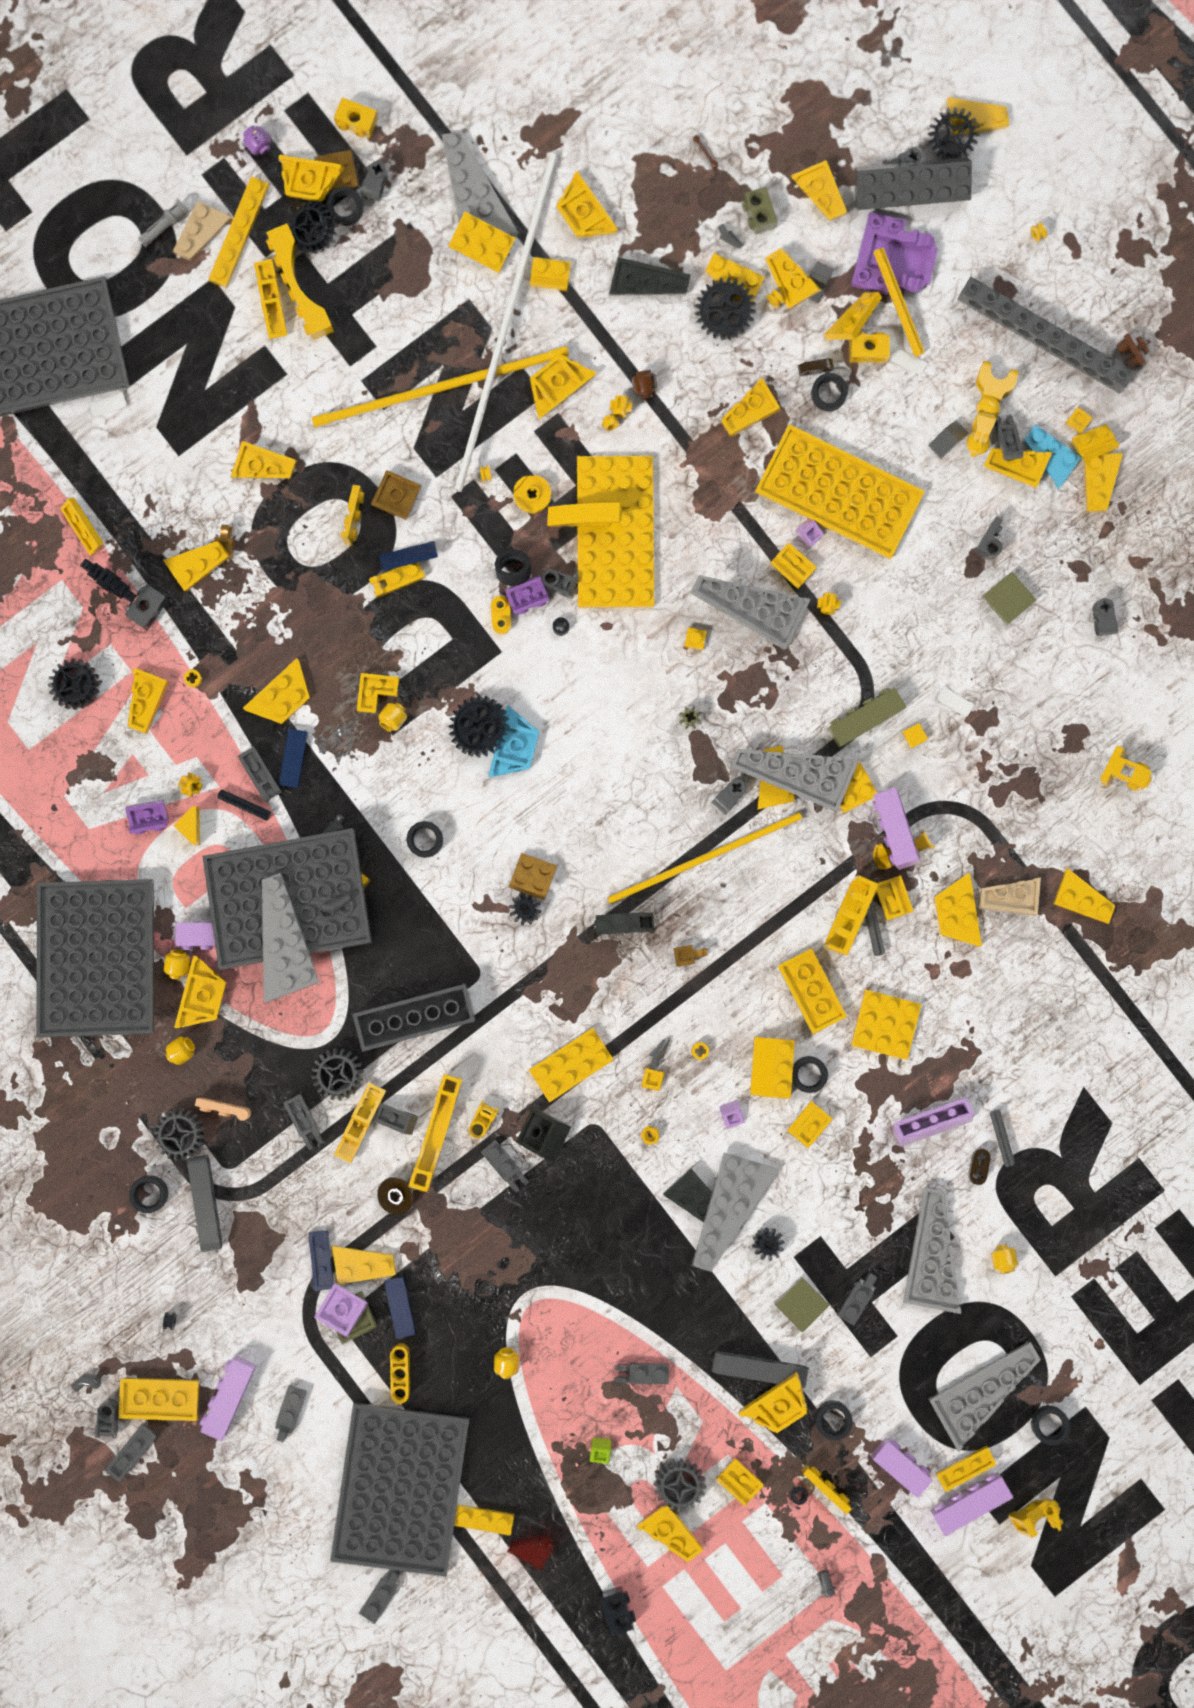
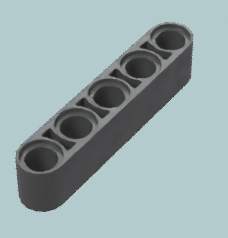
(204, 1203)
(757, 1368)

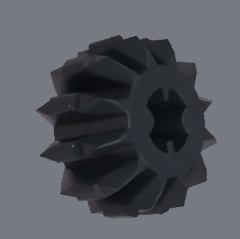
(520, 913)
(770, 1237)

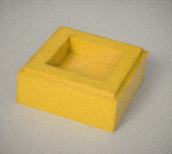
(1079, 420)
(914, 735)
(652, 1079)

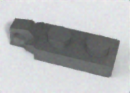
(857, 1299)
(290, 1411)
(380, 1597)

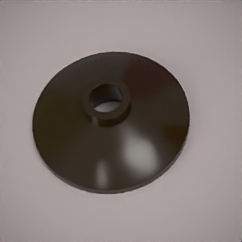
(390, 1201)

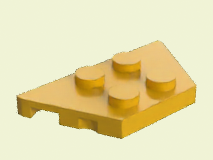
(308, 177)
(583, 211)
(557, 382)
(281, 696)
(958, 912)
(201, 995)
(778, 1405)

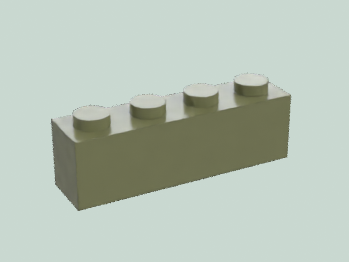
(867, 717)

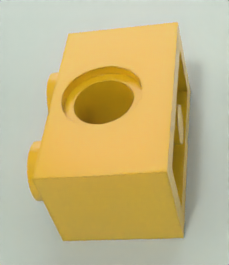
(348, 110)
(860, 353)

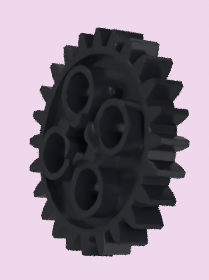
(728, 291)
(108, 580)
(486, 741)

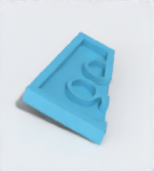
(1062, 458)

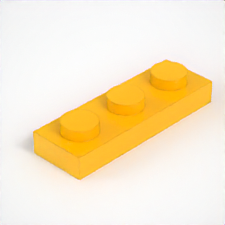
(82, 526)
(966, 1468)
(827, 1488)
(483, 1519)

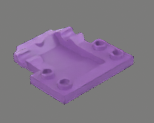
(909, 254)

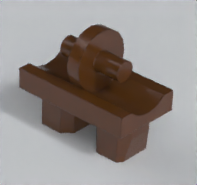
(1127, 344)

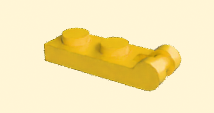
(397, 578)

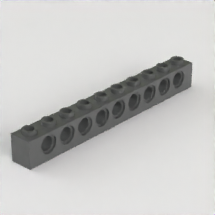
(1045, 335)

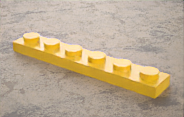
(239, 232)

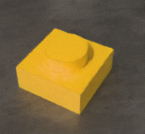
(695, 638)

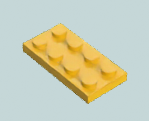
(812, 991)
(571, 1064)
(159, 1399)

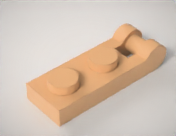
(224, 1109)

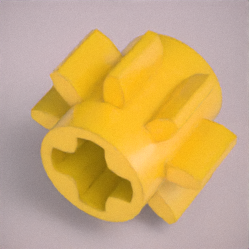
(620, 406)
(829, 603)
(190, 784)

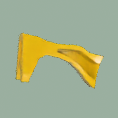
(881, 854)

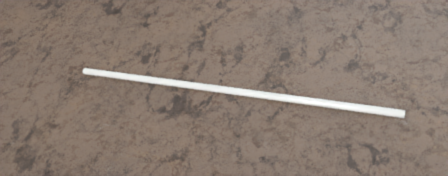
(506, 321)

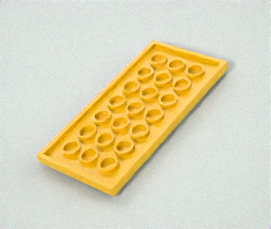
(839, 491)
(617, 557)

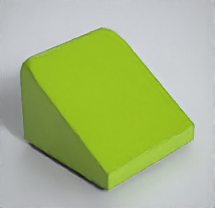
(600, 1450)

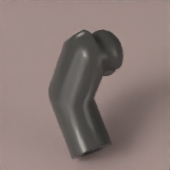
(86, 1380)

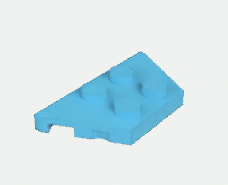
(518, 749)

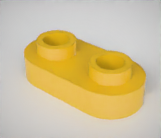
(501, 614)

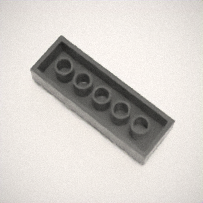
(913, 183)
(414, 1017)

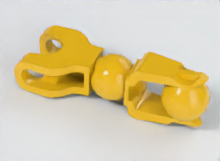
(988, 406)

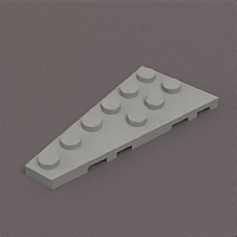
(759, 609)
(807, 776)
(285, 951)
(733, 1198)
(932, 1267)
(976, 1397)

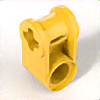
(483, 1118)

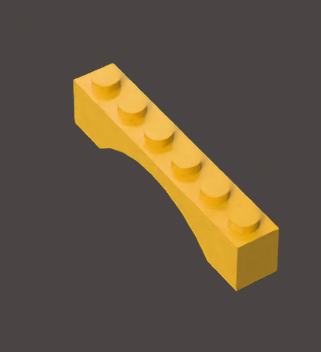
(315, 317)
(436, 1132)

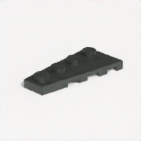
(645, 279)
(690, 1194)

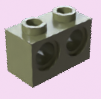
(764, 209)

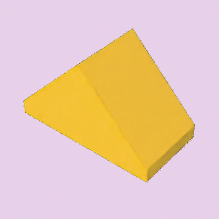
(189, 825)

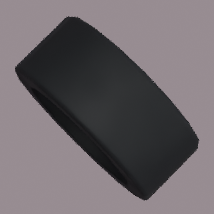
(350, 192)
(829, 377)
(516, 578)
(410, 839)
(823, 1071)
(133, 1194)
(832, 1404)
(1061, 1436)

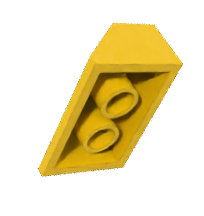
(772, 1067)

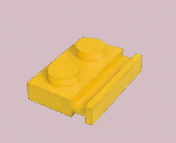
(550, 274)
(1095, 442)
(793, 565)
(893, 898)
(809, 1124)
(740, 1481)

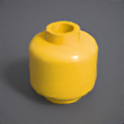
(392, 717)
(176, 964)
(180, 1050)
(1004, 1259)
(506, 1363)

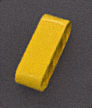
(400, 1382)

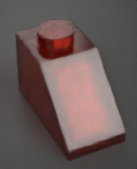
(532, 1550)

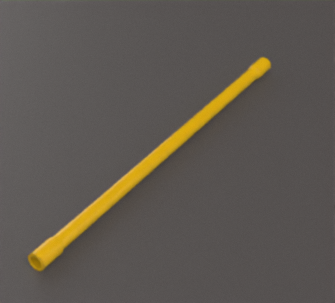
(327, 418)

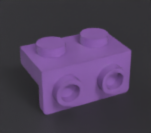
(527, 595)
(147, 816)

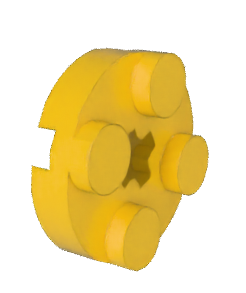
(532, 483)

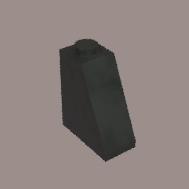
(624, 923)

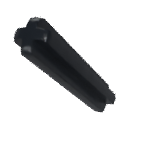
(244, 805)

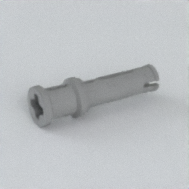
(170, 217)

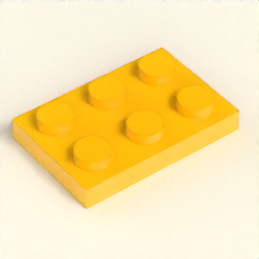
(481, 242)

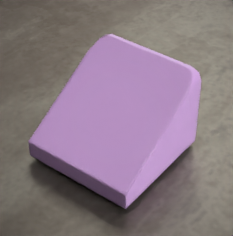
(810, 532)
(732, 1114)

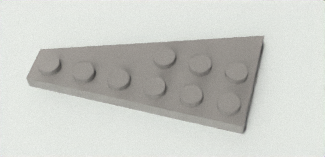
(471, 187)

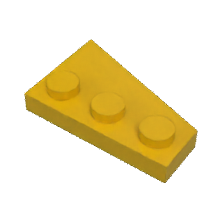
(987, 115)
(822, 190)
(724, 268)
(791, 279)
(854, 318)
(753, 408)
(261, 463)
(1024, 470)
(1100, 480)
(350, 520)
(196, 564)
(146, 699)
(771, 795)
(1082, 898)
(361, 1265)
(671, 1531)

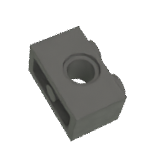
(156, 605)

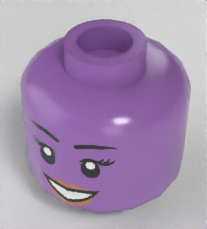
(256, 140)

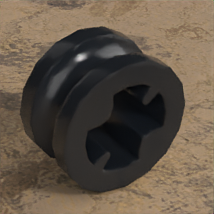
(566, 628)
(169, 1321)
(803, 1499)

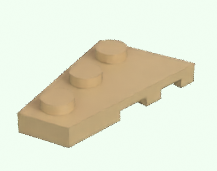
(199, 230)
(1012, 898)

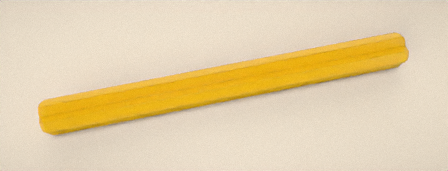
(899, 302)

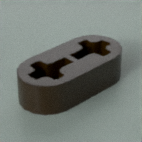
(815, 367)
(974, 1165)

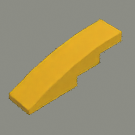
(270, 299)
(584, 514)
(359, 1123)

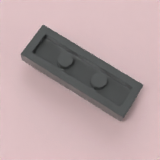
(131, 1452)

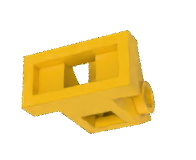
(1140, 778)
(1026, 1519)

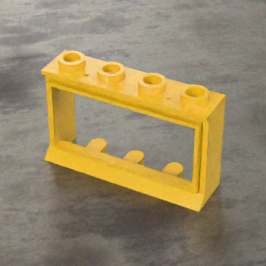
(850, 915)

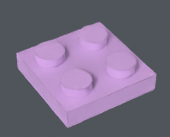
(341, 1310)

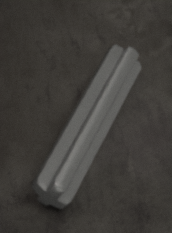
(874, 930)
(1002, 1138)

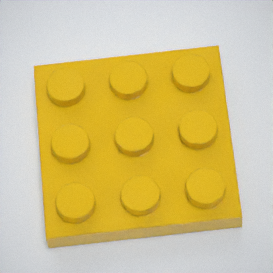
(886, 1024)

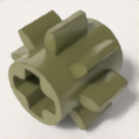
(695, 716)

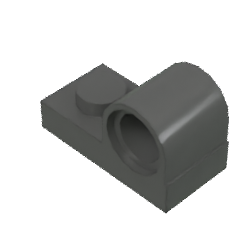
(988, 539)
(396, 1119)

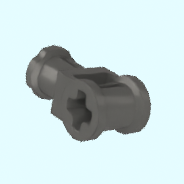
(912, 152)

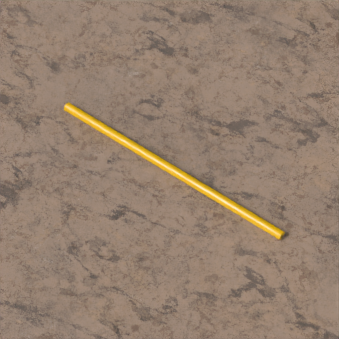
(705, 857)

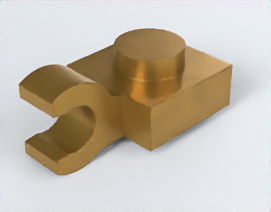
(225, 534)
(686, 955)

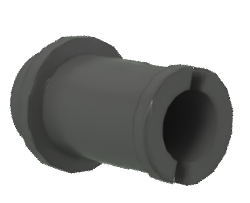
(826, 1583)

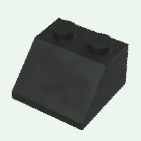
(543, 1134)

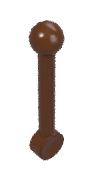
(714, 164)

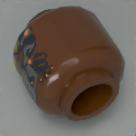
(645, 383)

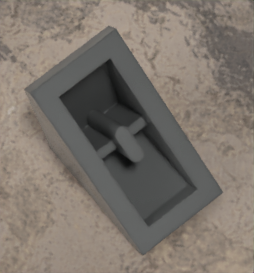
(820, 275)
(948, 439)

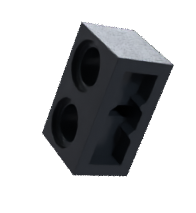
(613, 1611)

